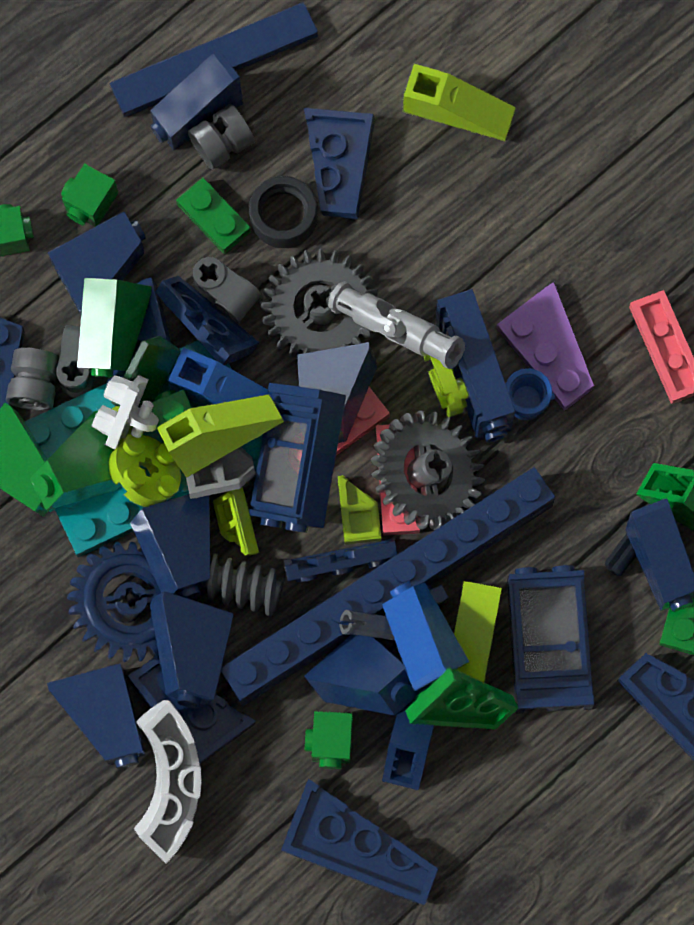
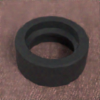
(276, 186)

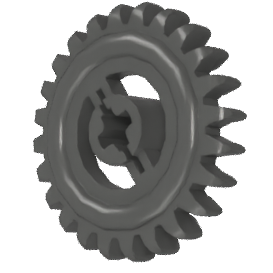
(293, 281)
(429, 468)

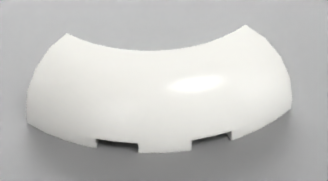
(177, 781)

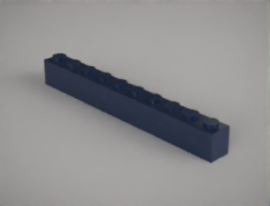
(422, 562)

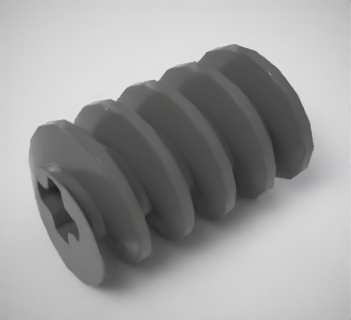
(244, 585)

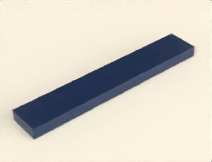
(239, 47)

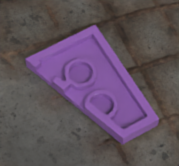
(547, 344)

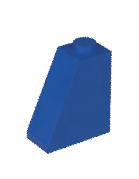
(422, 634)

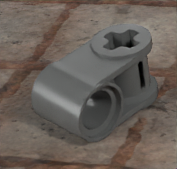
(229, 292)
(68, 364)

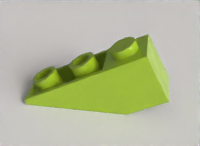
(456, 103)
(216, 430)

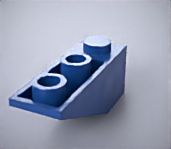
(210, 381)

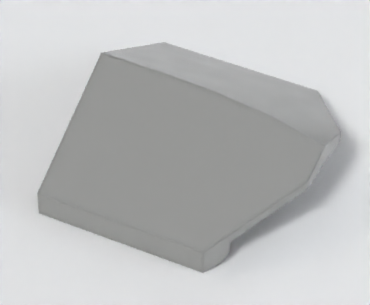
(222, 475)

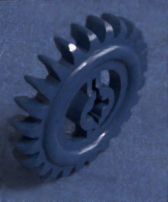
(94, 606)

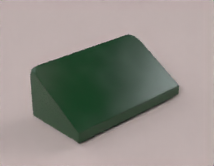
(154, 362)

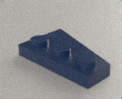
(340, 157)
(340, 560)
(665, 696)
(210, 725)

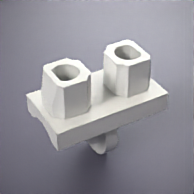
(128, 396)

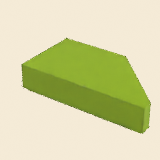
(358, 513)
(235, 520)

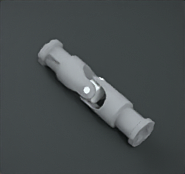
(384, 318)

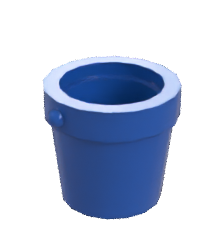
(529, 393)

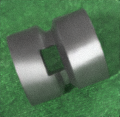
(220, 137)
(32, 385)

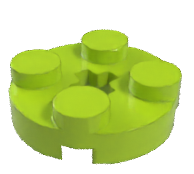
(449, 391)
(153, 455)

